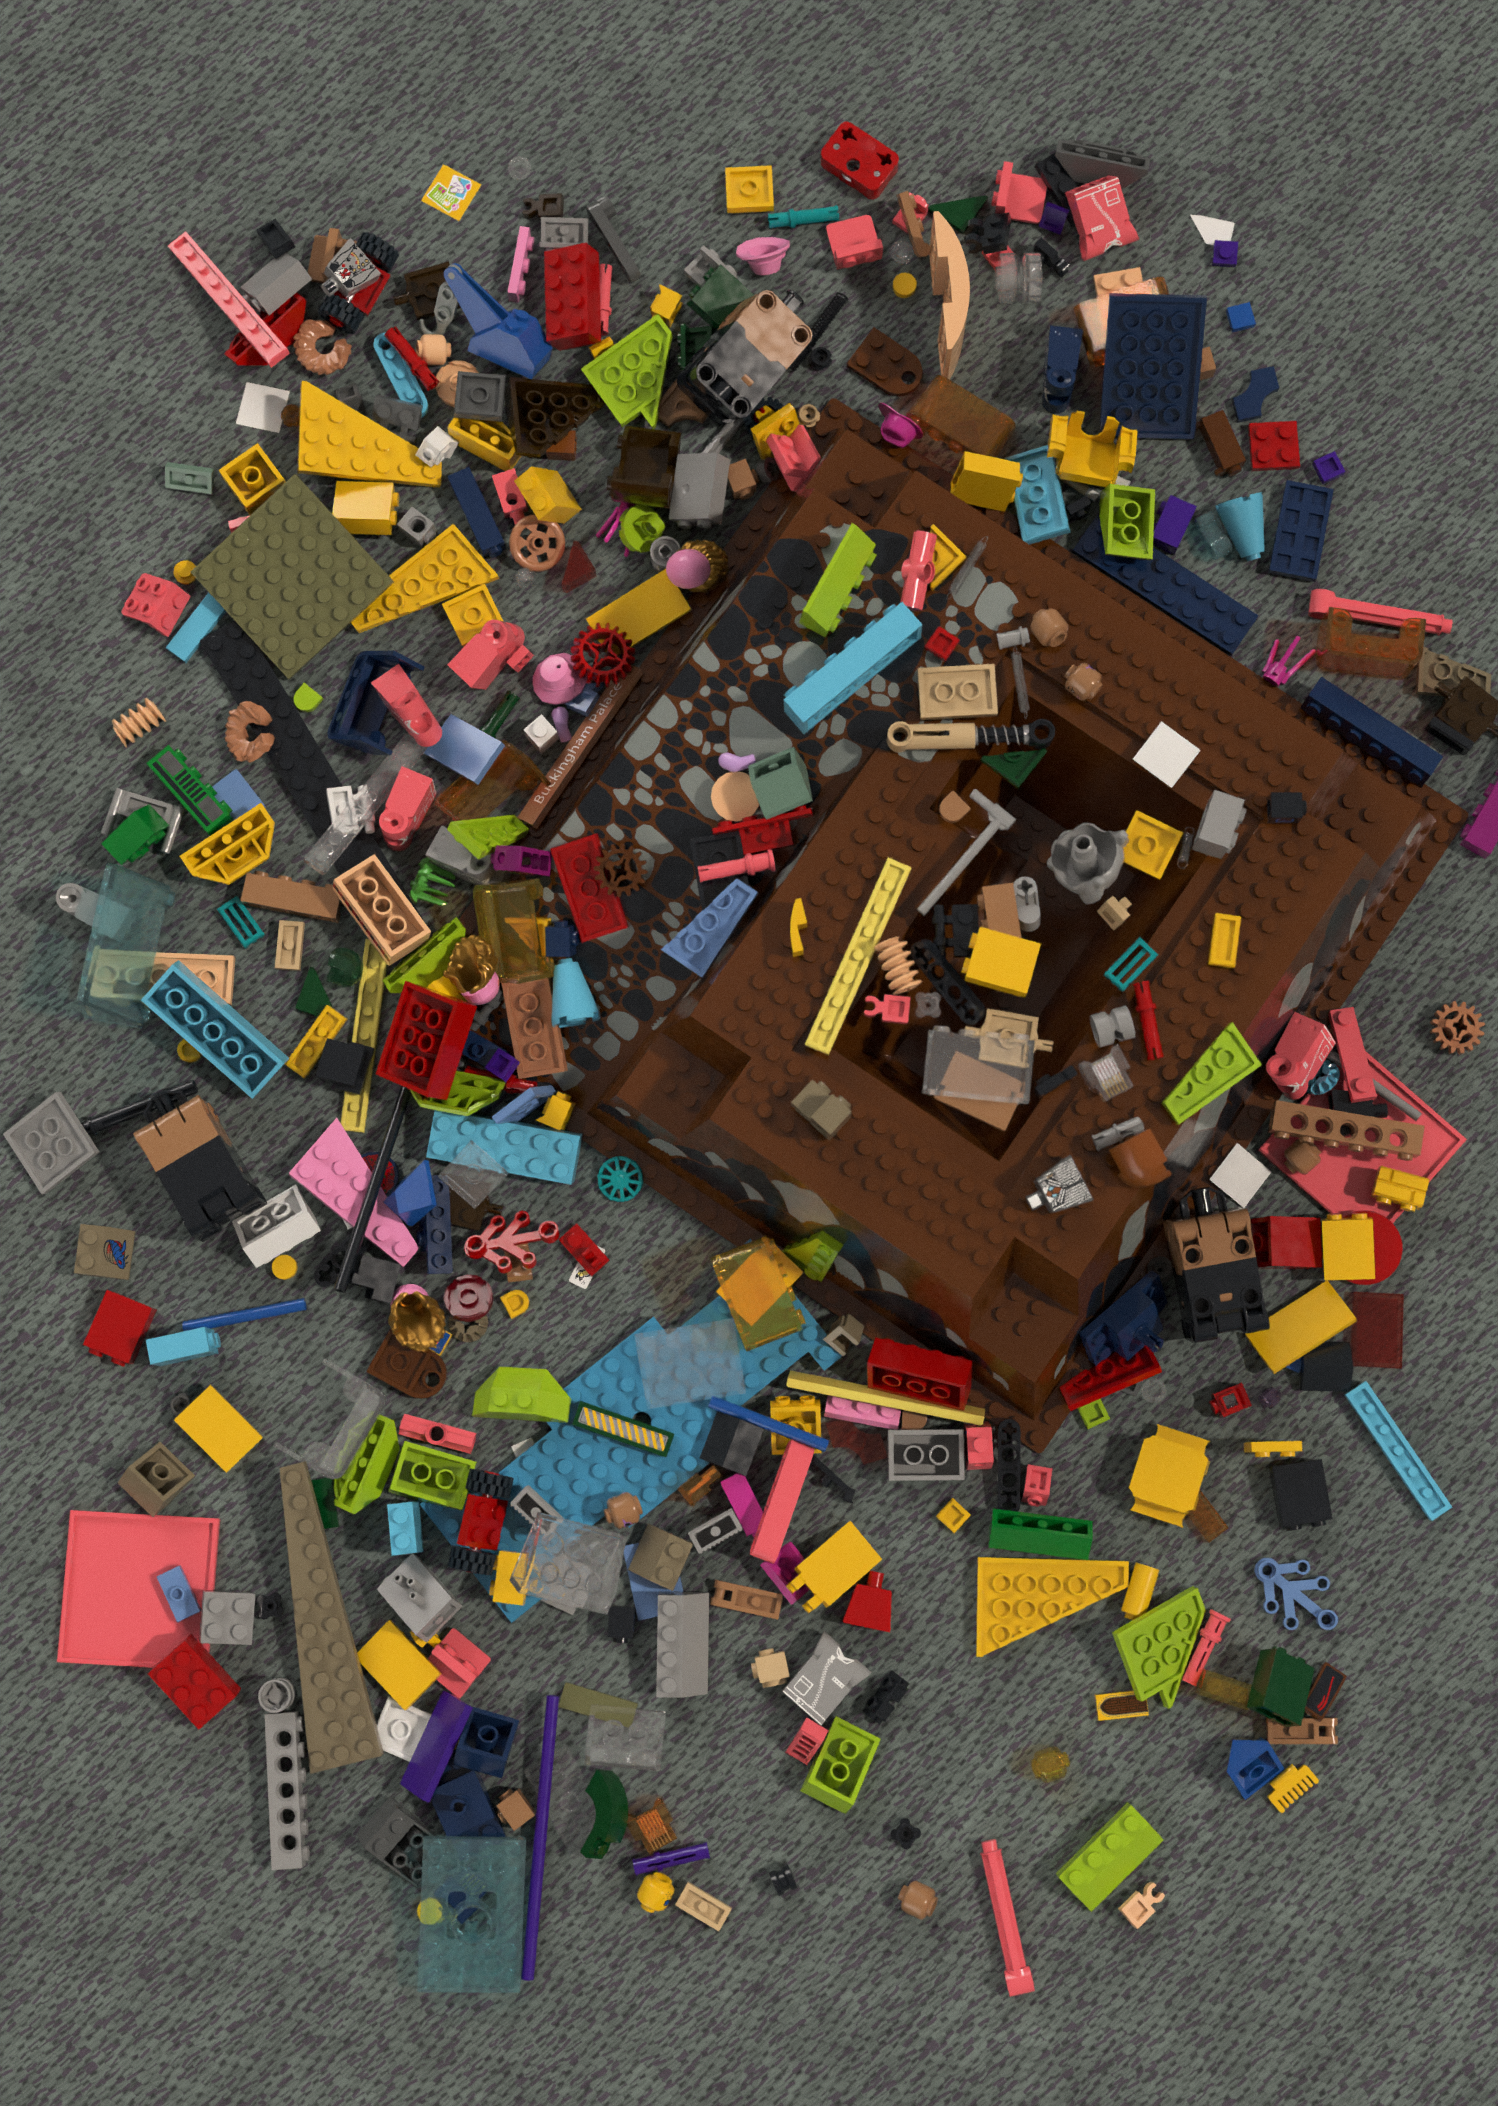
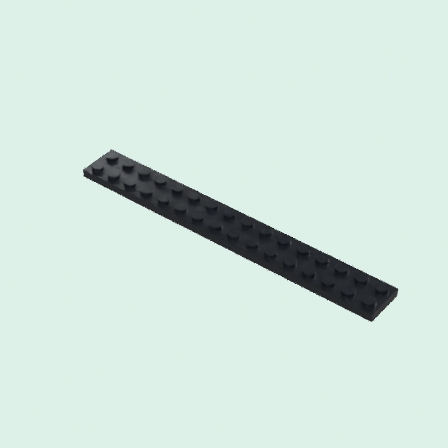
(294, 748)

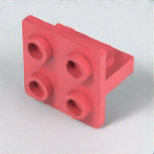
(794, 455)
(458, 1662)

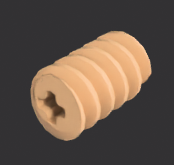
(137, 721)
(897, 965)

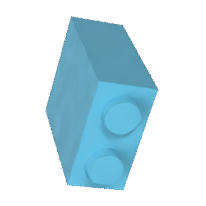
(183, 1346)
(405, 1528)

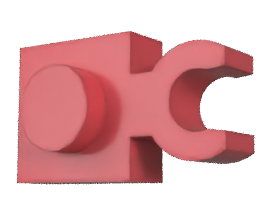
(893, 1009)

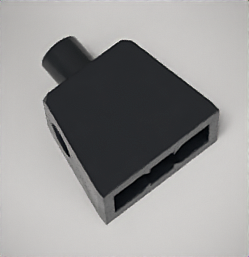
(1340, 1101)

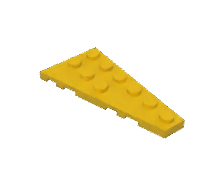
(432, 575)

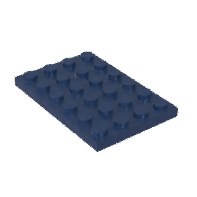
(1153, 363)

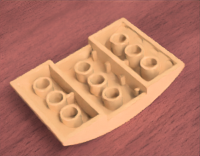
(951, 280)

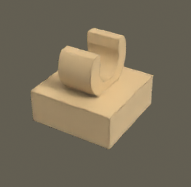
(1115, 912)

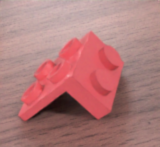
(1019, 195)
(854, 242)
(156, 603)

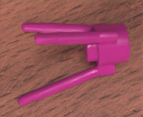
(616, 514)
(1276, 672)

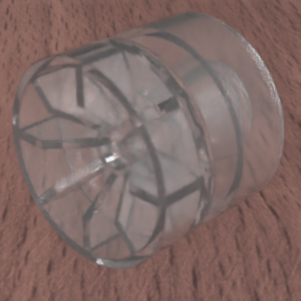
(1027, 279)

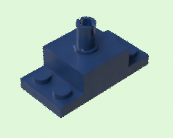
(1128, 1322)
(465, 1804)

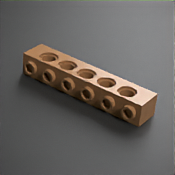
(1410, 1134)

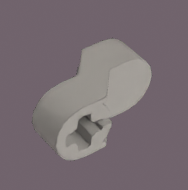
(1026, 892)

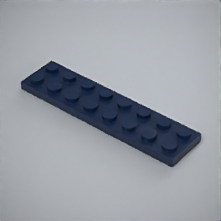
(1173, 591)

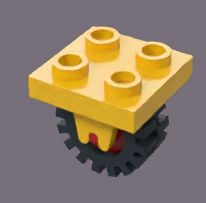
(767, 419)

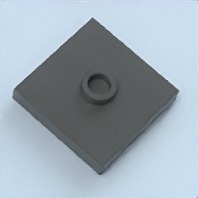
(479, 396)

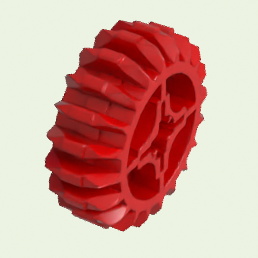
(611, 660)

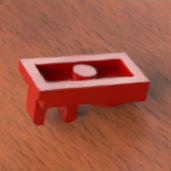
(584, 1250)

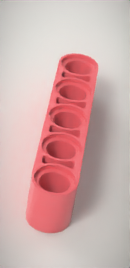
(781, 1501)

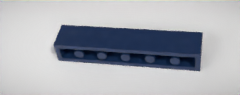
(1371, 732)

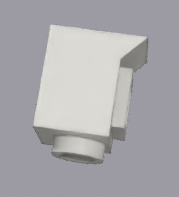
(436, 447)

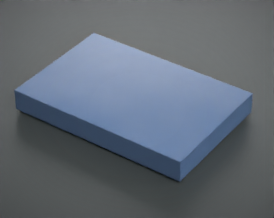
(465, 749)
(524, 1104)
(644, 1591)

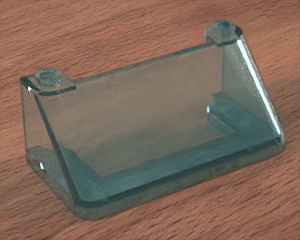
(123, 947)

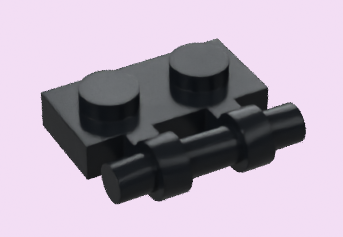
(963, 922)

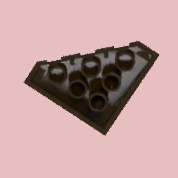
(545, 412)

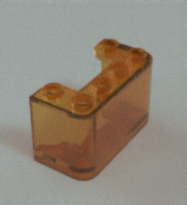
(1368, 655)

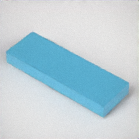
(196, 628)

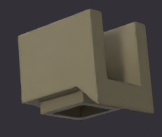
(842, 1332)

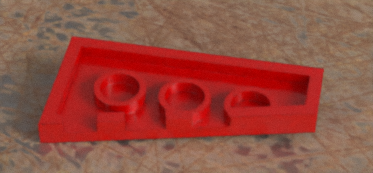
(1109, 1377)

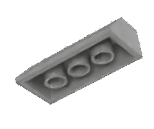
(682, 1644)

